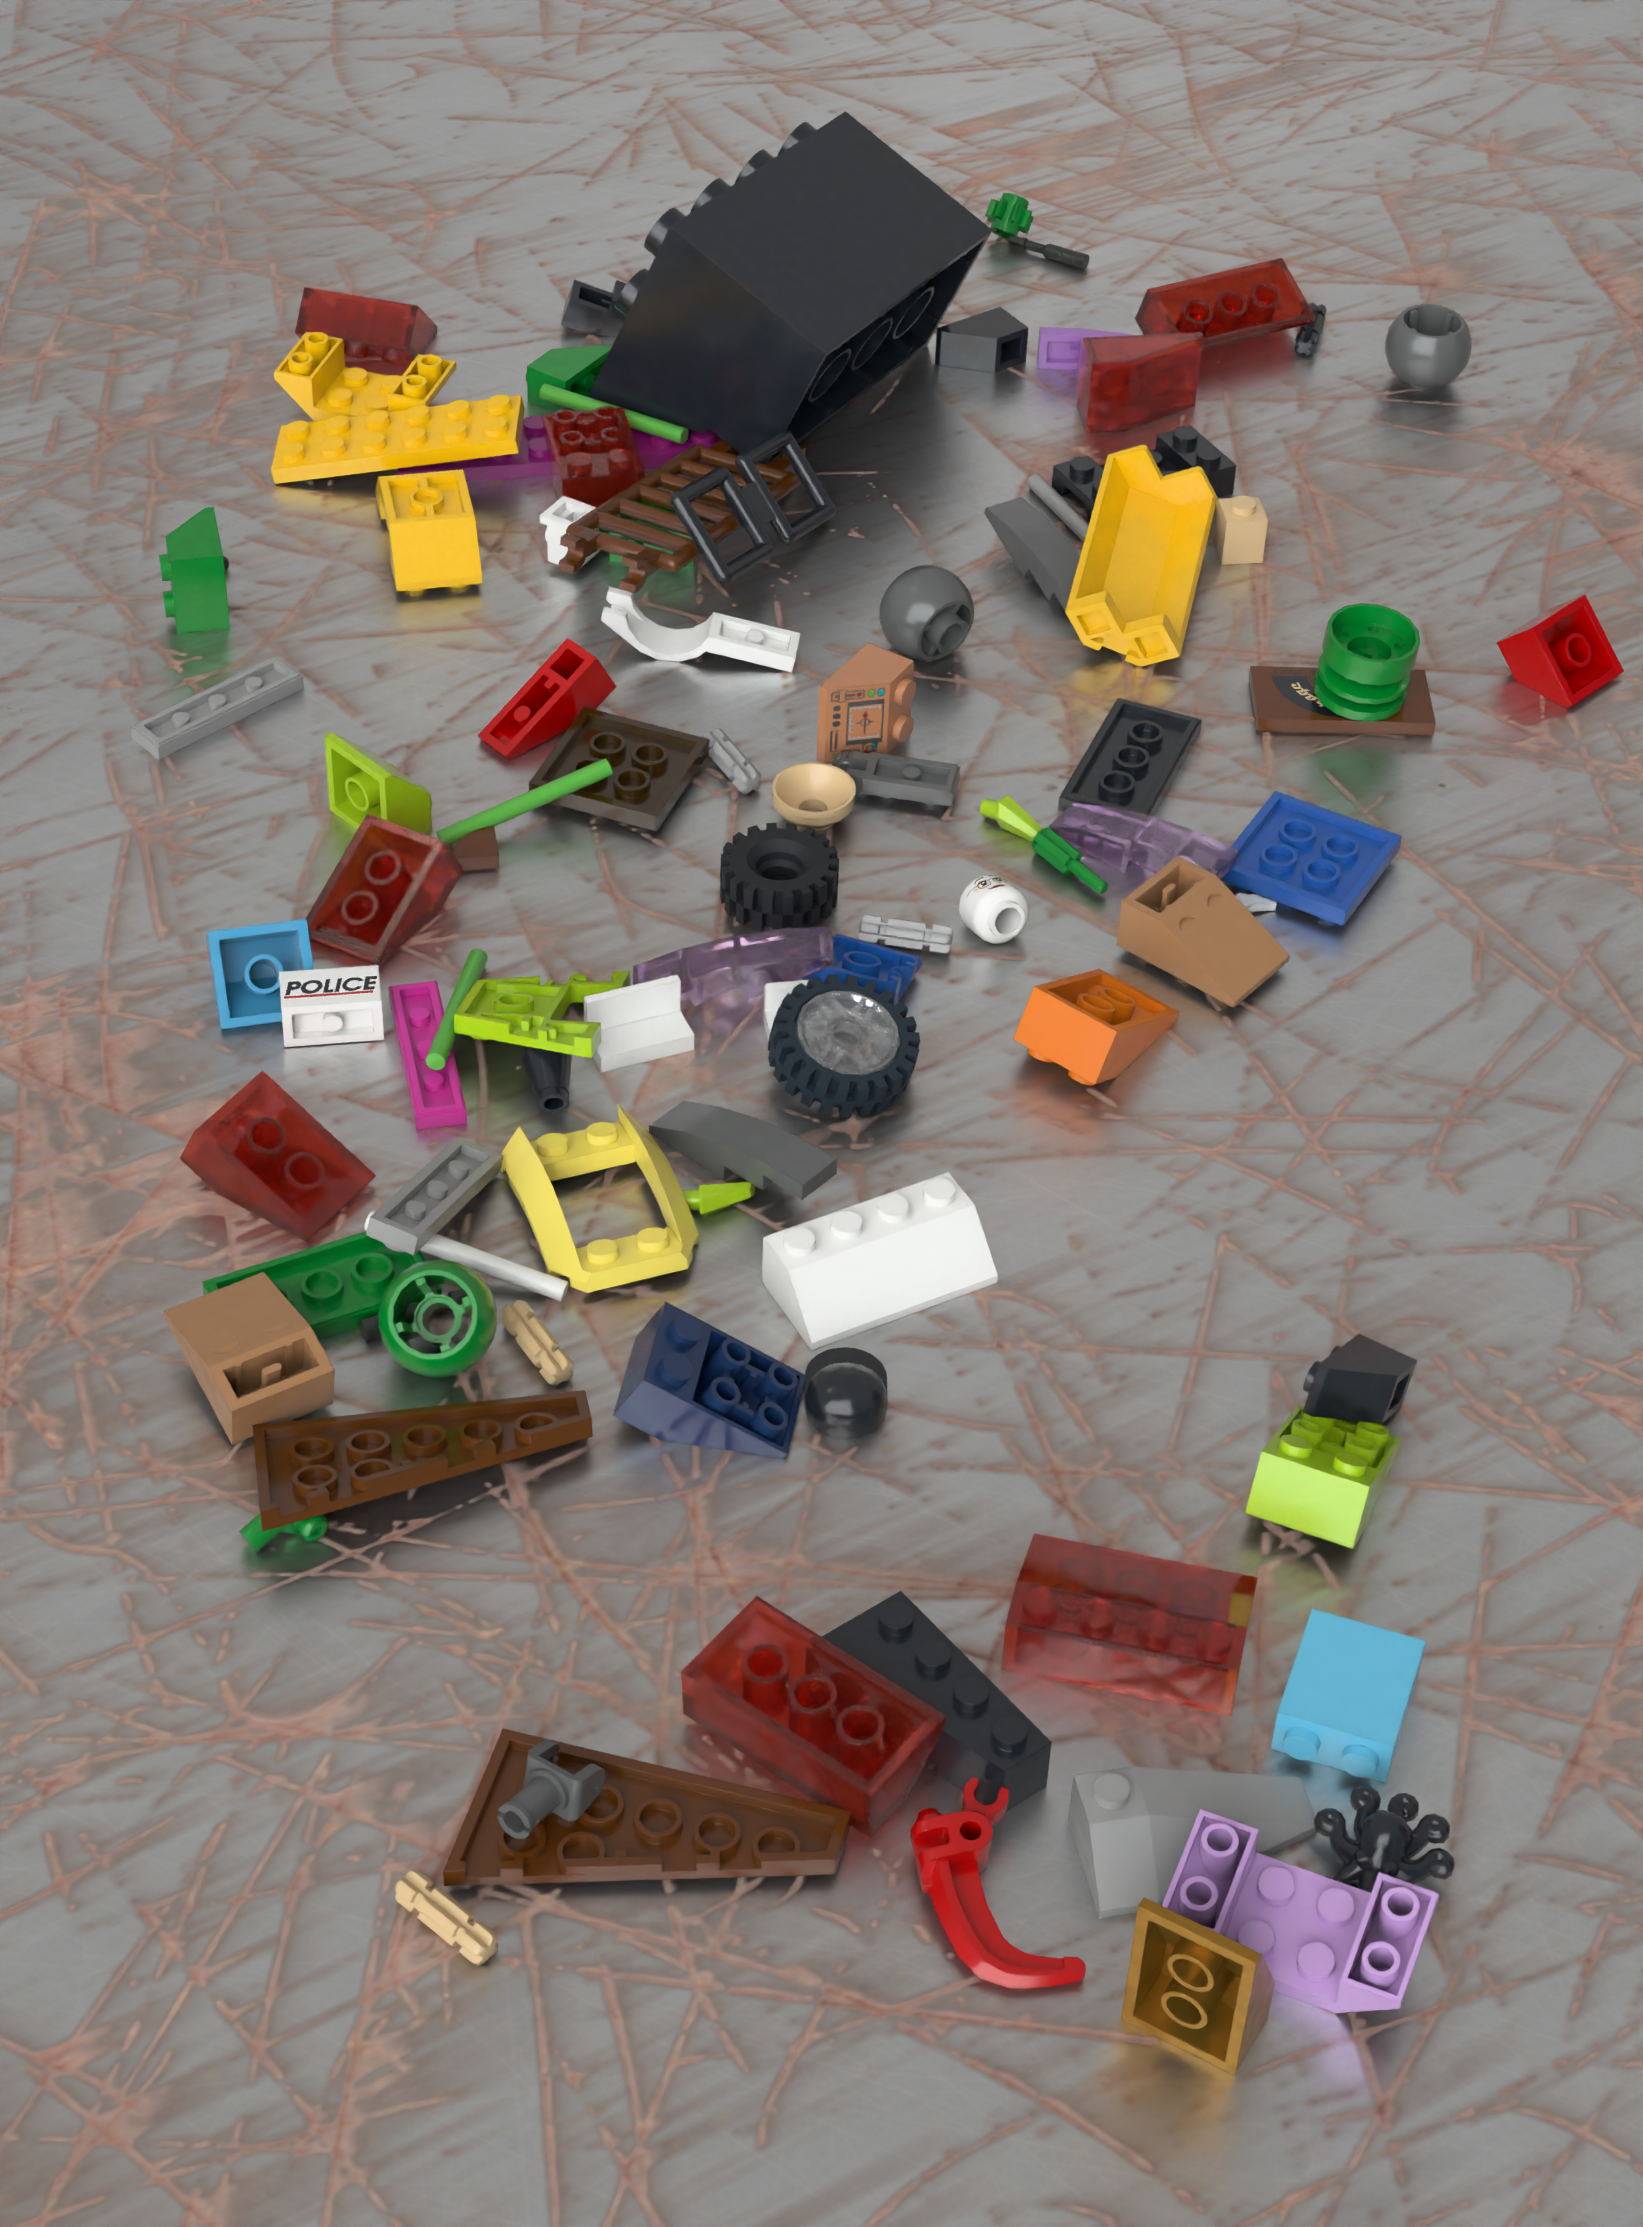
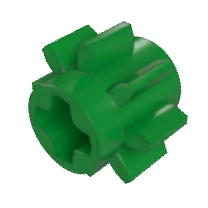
(1009, 215)

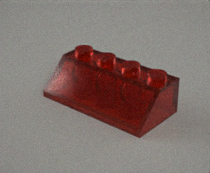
(1227, 305)
(811, 1714)

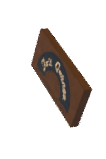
(1287, 703)

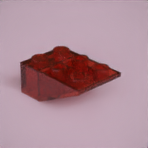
(591, 453)

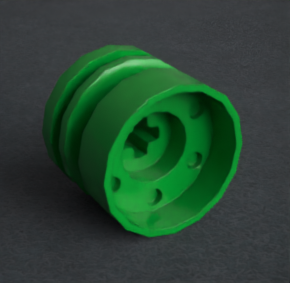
(1366, 662)

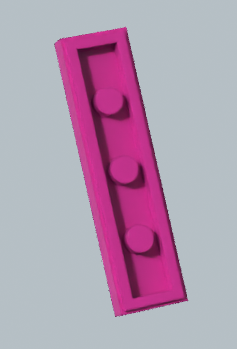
(433, 1094)

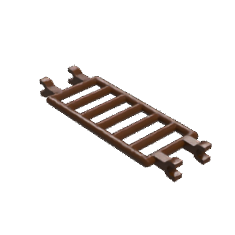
(643, 560)

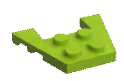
(531, 1013)

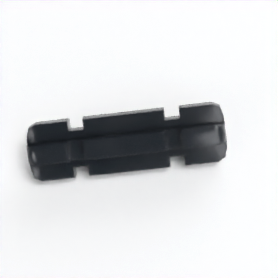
(1310, 333)

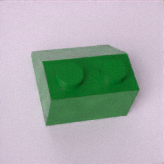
(195, 575)

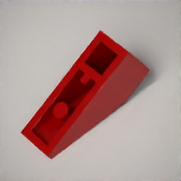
(549, 701)

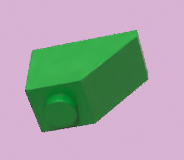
(567, 369)

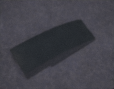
(593, 309)

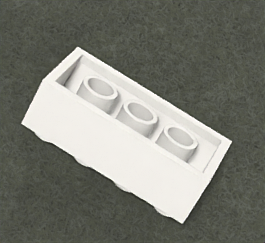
(878, 1261)

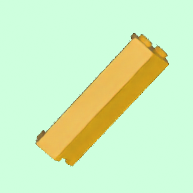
(1141, 558)

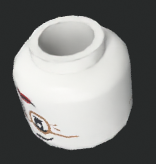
(994, 909)

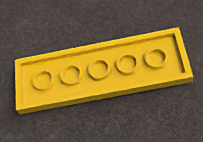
(398, 439)

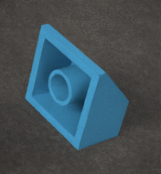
(247, 969)

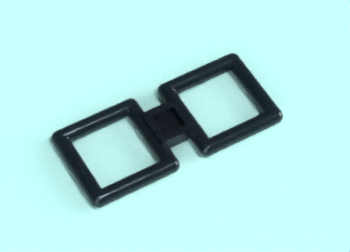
(752, 506)

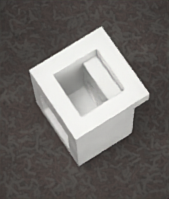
(557, 519)

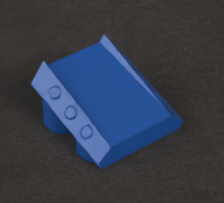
(871, 962)

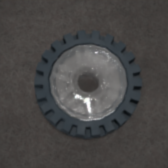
(843, 1045)

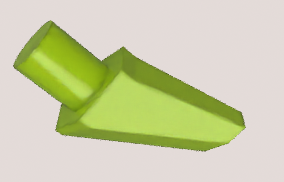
(1010, 817)
(716, 1197)

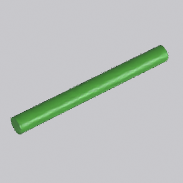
(636, 420)
(527, 801)
(445, 1034)

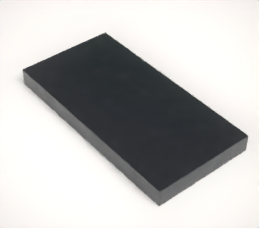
(1132, 758)

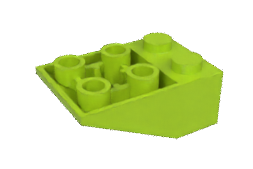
(1323, 1476)

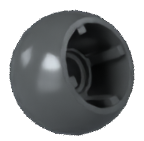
(1428, 345)
(926, 613)

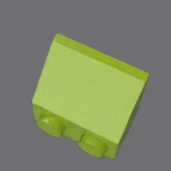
(367, 784)

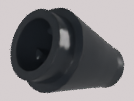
(549, 1077)

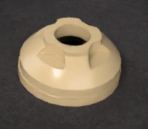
(813, 787)

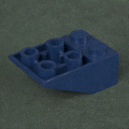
(708, 1388)

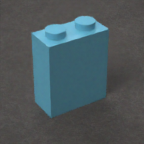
(1348, 1695)

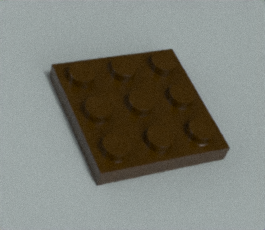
(646, 760)

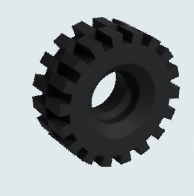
(779, 877)

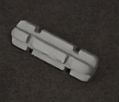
(732, 761)
(906, 934)

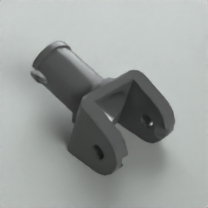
(549, 1791)

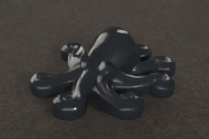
(1385, 1840)

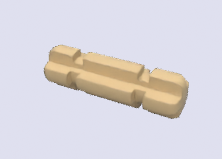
(537, 1342)
(446, 1917)

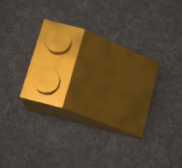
(1195, 1987)

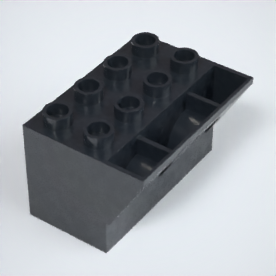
(789, 289)

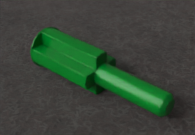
(1066, 858)

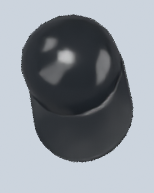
(845, 1393)

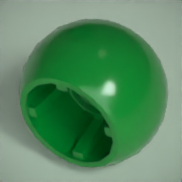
(458, 1349)

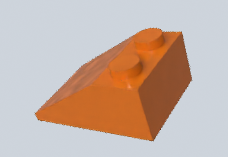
(1091, 1025)

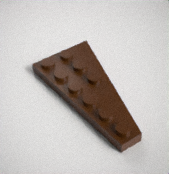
(357, 1458)
(641, 1827)

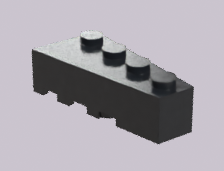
(982, 1727)

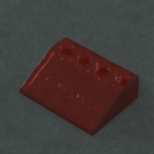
(1129, 1624)

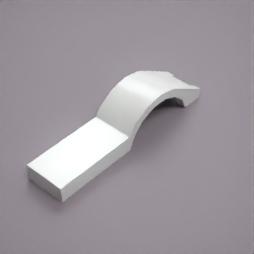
(717, 635)

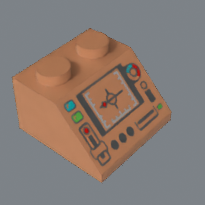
(866, 704)

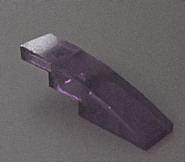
(1133, 838)
(742, 962)

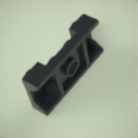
(1173, 453)

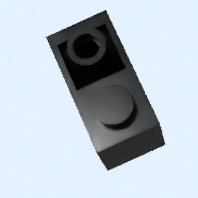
(982, 342)
(1358, 1382)

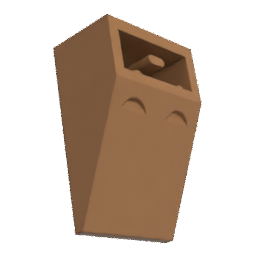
(1198, 932)
(252, 1355)

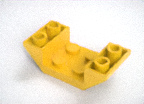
(325, 388)
(430, 530)

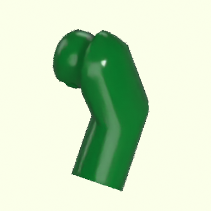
(310, 1528)

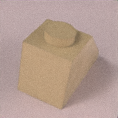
(1239, 530)

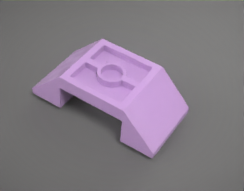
(1315, 1933)

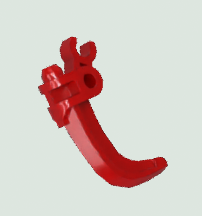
(949, 1859)

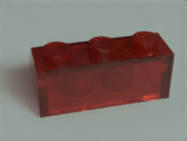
(367, 325)

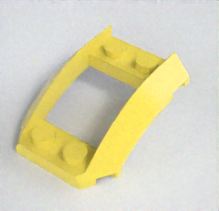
(599, 1147)

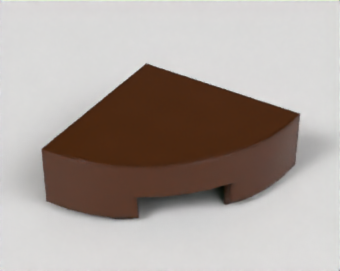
(478, 850)

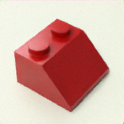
(1562, 653)

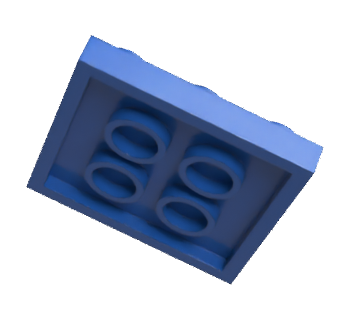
(1311, 857)

